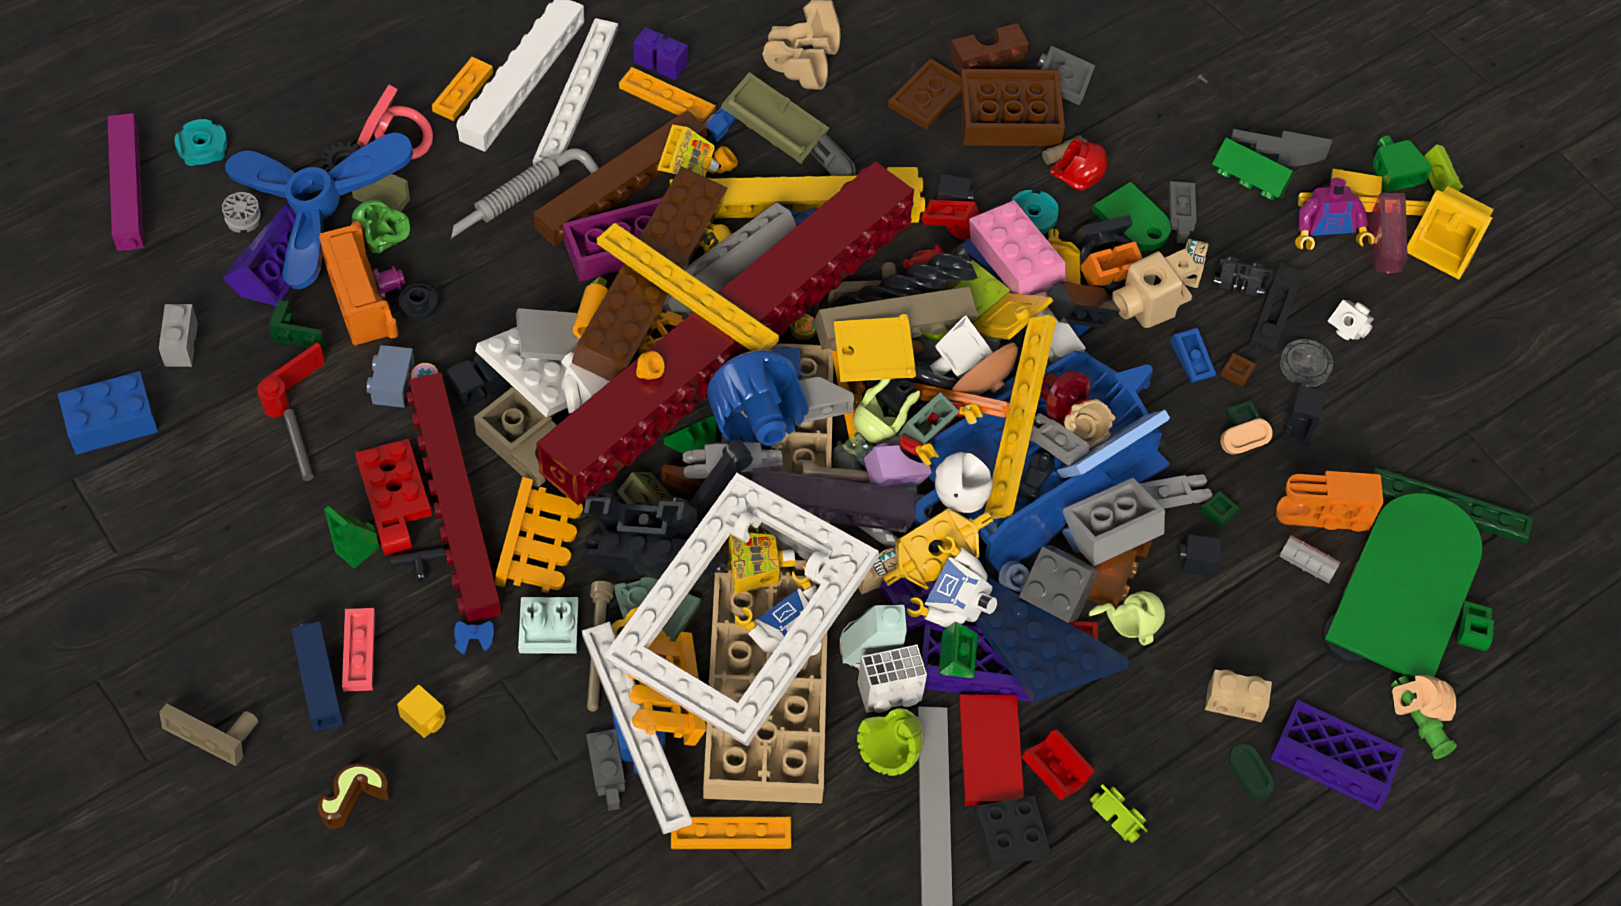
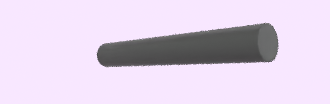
(298, 445)

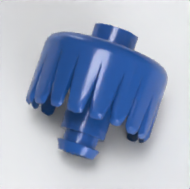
(763, 388)

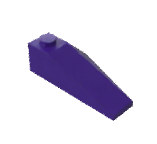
(259, 269)

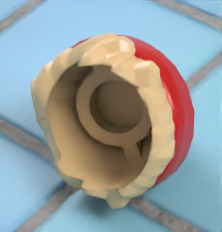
(1090, 421)

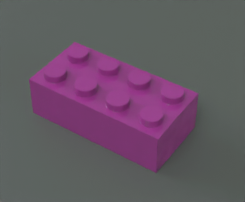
(582, 234)

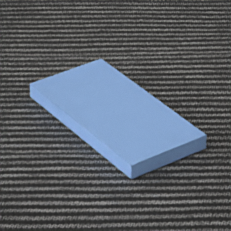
(1115, 444)

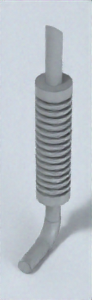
(521, 186)

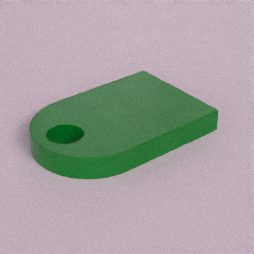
(1144, 215)

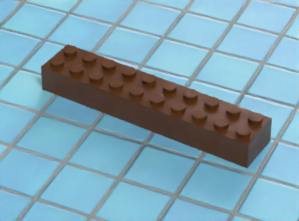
(633, 301)

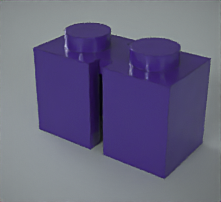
(670, 53)

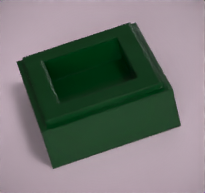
(1219, 509)

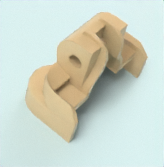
(808, 66)

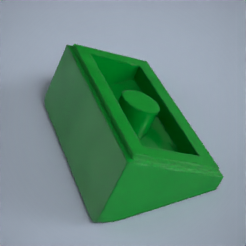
(958, 651)

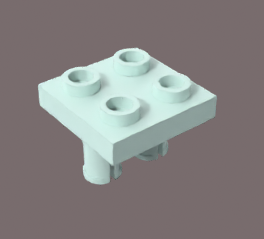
(548, 625)

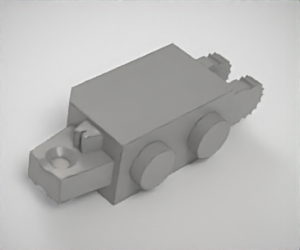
(712, 454)

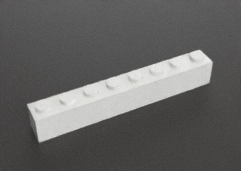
(520, 73)

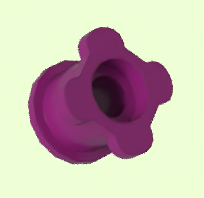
(389, 280)

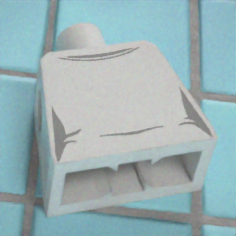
(960, 350)

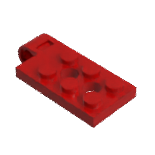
(395, 508)

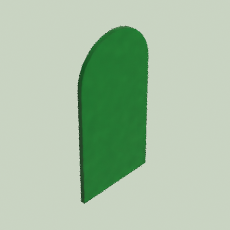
(1409, 585)

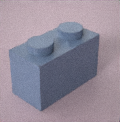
(391, 376)

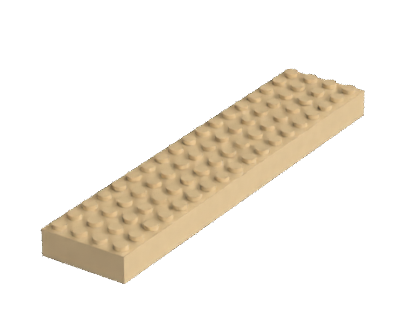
(789, 748)

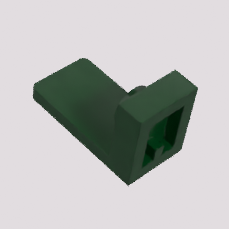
(285, 332)

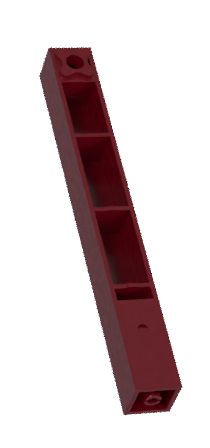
(774, 290)

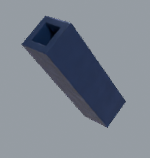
(317, 676)

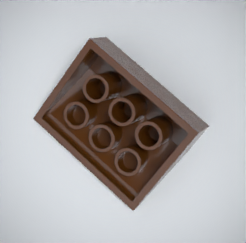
(1011, 107)

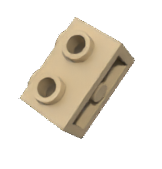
(1238, 695)

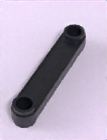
(734, 460)

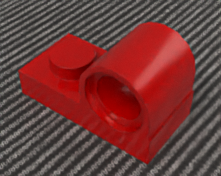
(951, 214)

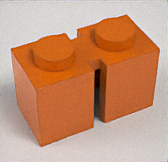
(1116, 267)

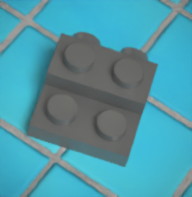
(1073, 73)

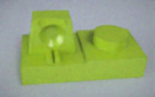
(1442, 171)

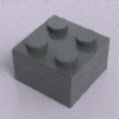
(1059, 583)

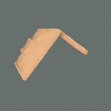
(1434, 698)

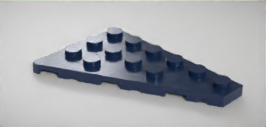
(1043, 649)

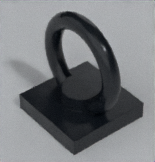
(1102, 235)
(924, 373)

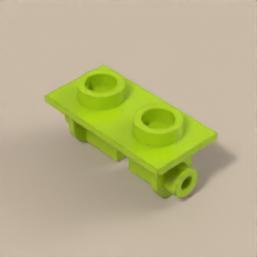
(1110, 804)

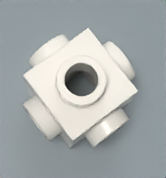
(1343, 318)

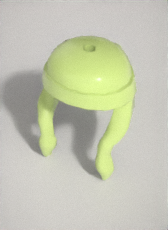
(870, 419)
(1137, 617)

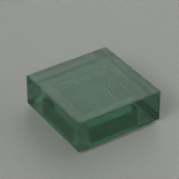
(1242, 413)

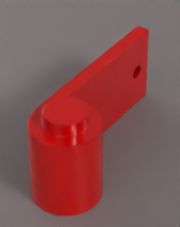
(273, 388)

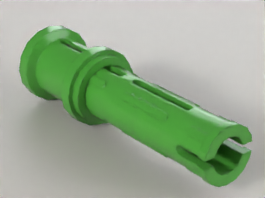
(1429, 728)

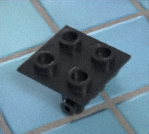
(1231, 268)

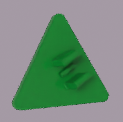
(694, 436)

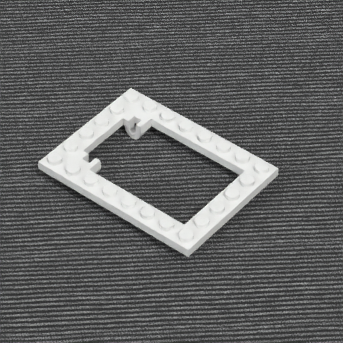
(741, 505)

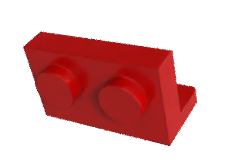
(1059, 765)

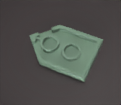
(633, 594)

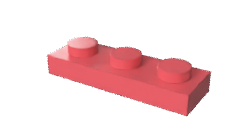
(358, 649)

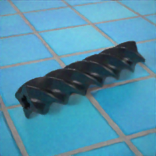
(939, 274)

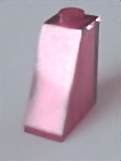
(1389, 232)

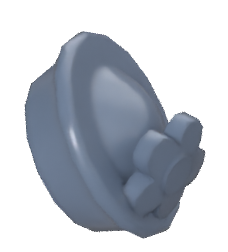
(1013, 576)

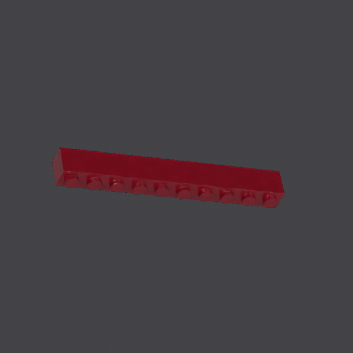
(454, 498)

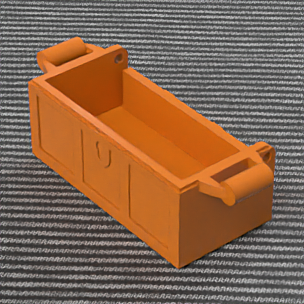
(355, 285)

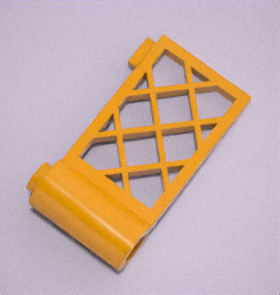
(592, 299)

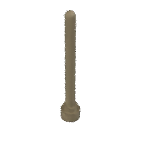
(808, 468)
(602, 594)

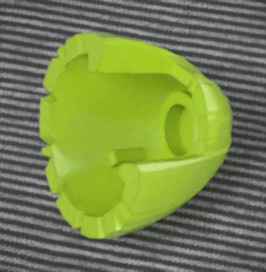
(891, 742)

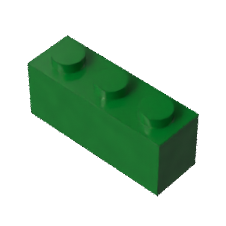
(1252, 169)

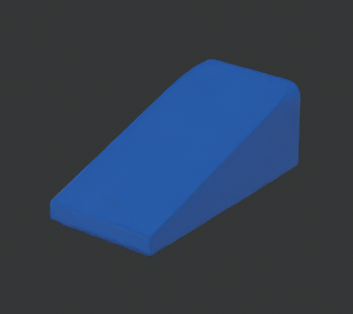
(1193, 355)

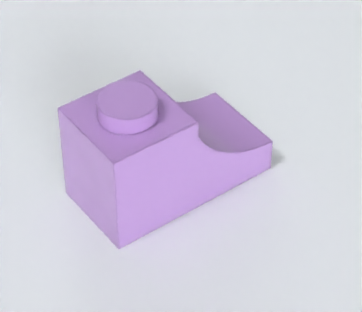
(891, 468)

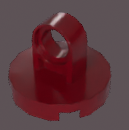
(1064, 392)

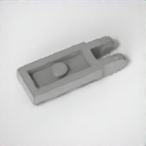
(1058, 440)
(1177, 490)

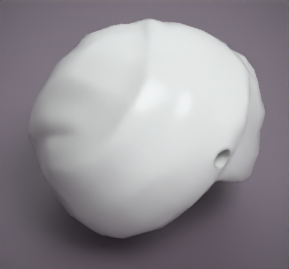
(963, 482)

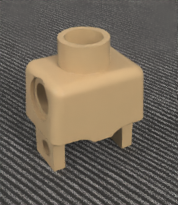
(1151, 302)

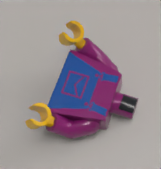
(1332, 212)

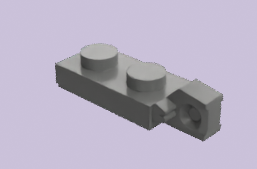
(1182, 209)
(606, 766)

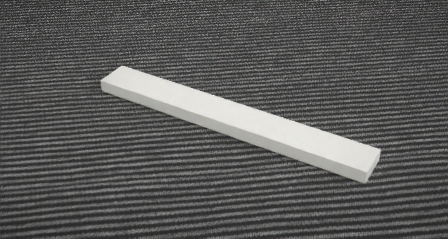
(577, 90)
(644, 748)

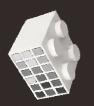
(891, 679)

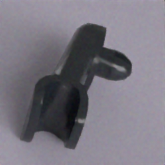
(1037, 473)

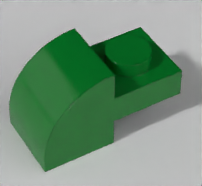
(1475, 626)

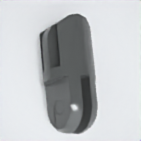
(833, 157)

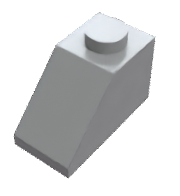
(825, 399)

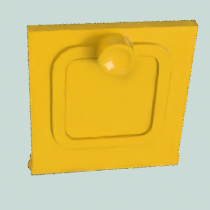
(1010, 315)
(879, 347)

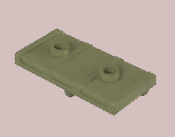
(774, 117)

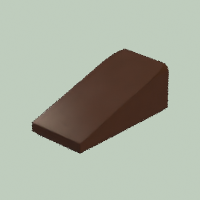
(674, 477)

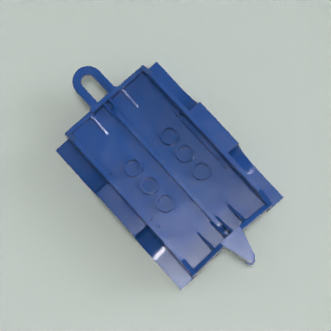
(1040, 521)

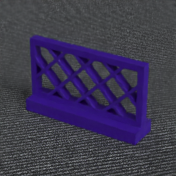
(983, 681)
(1331, 769)

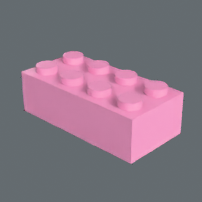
(1016, 250)

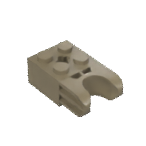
(512, 430)

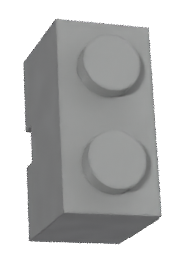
(178, 335)

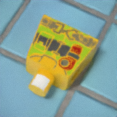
(687, 150)
(757, 561)

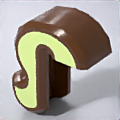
(347, 788)

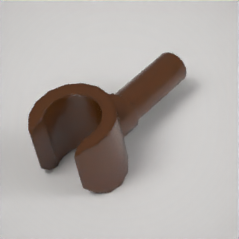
(857, 387)

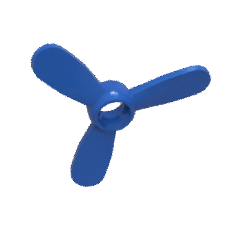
(358, 170)

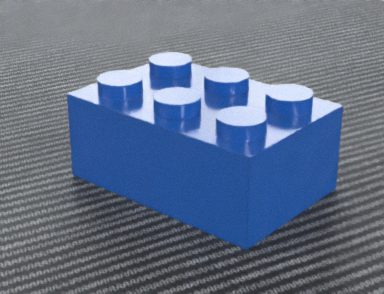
(107, 413)

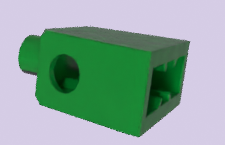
(1400, 165)

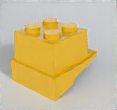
(1450, 231)

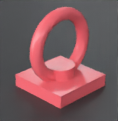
(382, 116)

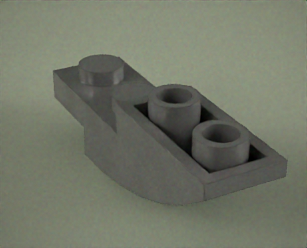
(1289, 150)

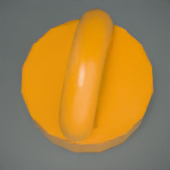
(726, 159)
(650, 365)

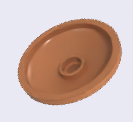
(989, 373)

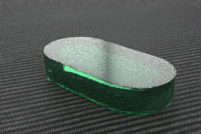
(1251, 771)

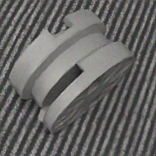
(244, 204)

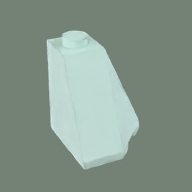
(874, 632)

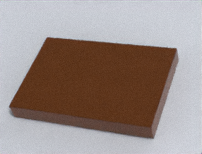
(927, 94)

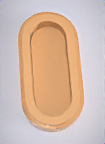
(1246, 436)

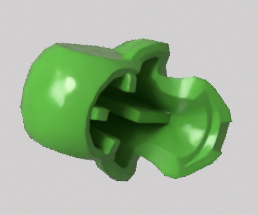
(381, 225)

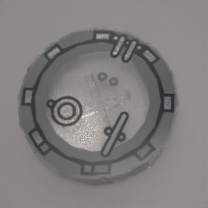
(1306, 362)

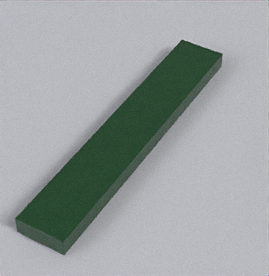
(1484, 515)

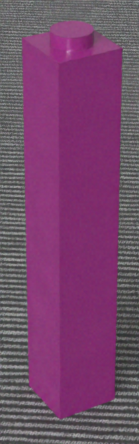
(125, 182)

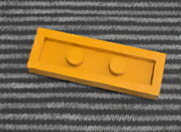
(462, 88)

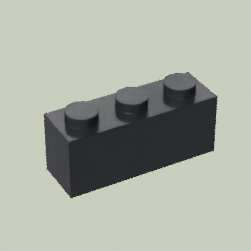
(1081, 305)

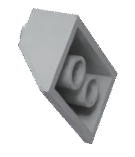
(1114, 521)

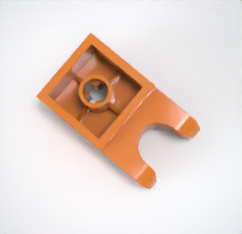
(1332, 500)

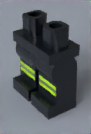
(894, 396)

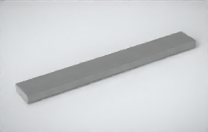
(935, 809)

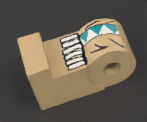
(1197, 251)
(883, 565)

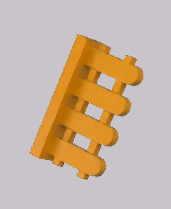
(535, 549)
(679, 720)

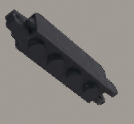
(642, 554)

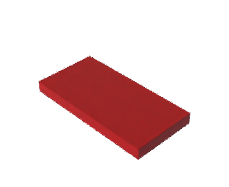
(990, 748)

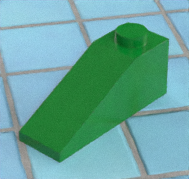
(350, 536)

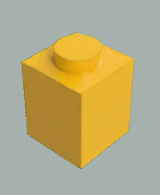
(422, 711)

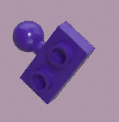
(900, 594)

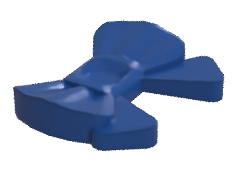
(464, 633)

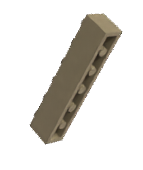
(926, 313)

